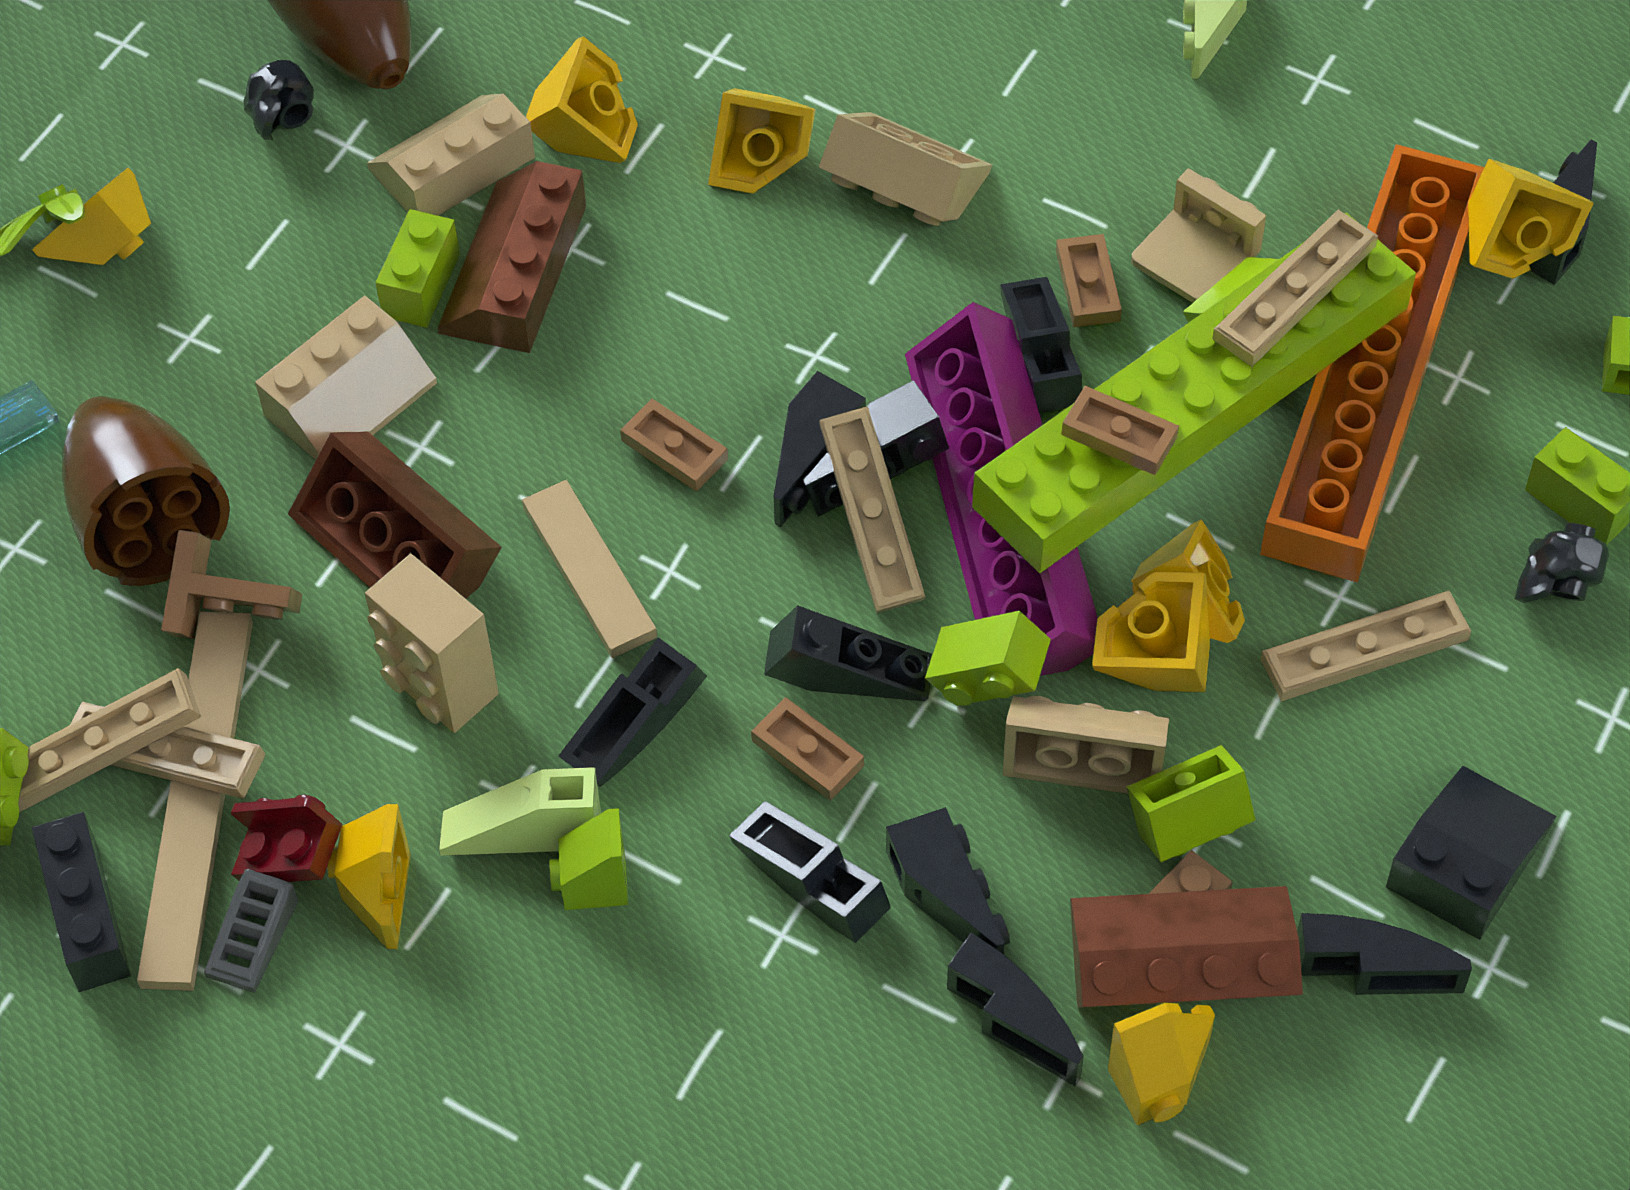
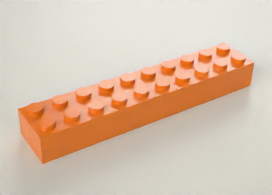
(1368, 395)

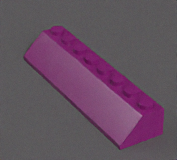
(986, 405)

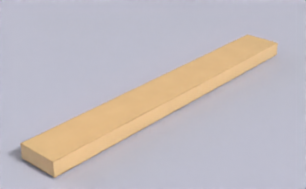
(194, 813)

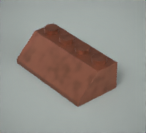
(516, 257)
(379, 511)
(1185, 946)

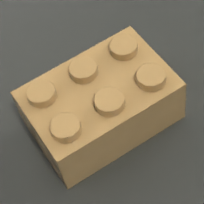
(431, 644)

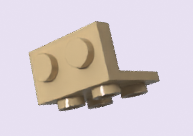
(1200, 237)

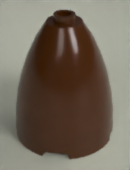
(355, 37)
(133, 488)

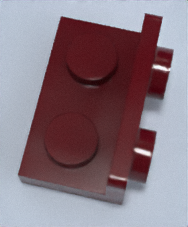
(286, 838)

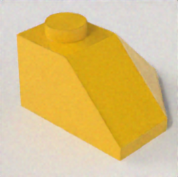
(582, 108)
(758, 139)
(1520, 219)
(109, 226)
(1198, 552)
(1158, 634)
(373, 870)
(1159, 1058)

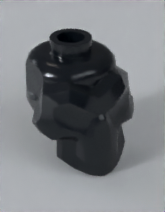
(275, 94)
(1563, 564)

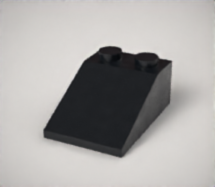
(1468, 851)

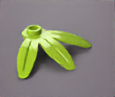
(54, 205)

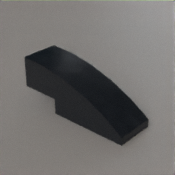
(1043, 342)
(633, 712)
(812, 871)
(1379, 956)
(1014, 1009)

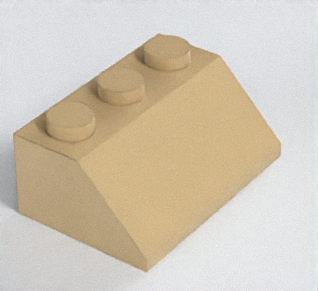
(456, 155)
(902, 166)
(345, 378)
(1082, 744)

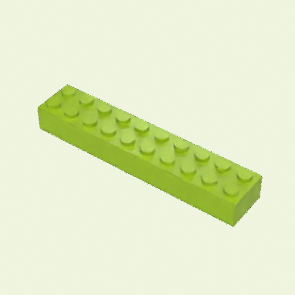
(1058, 493)

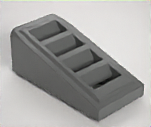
(251, 887)

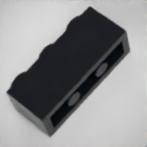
(81, 902)

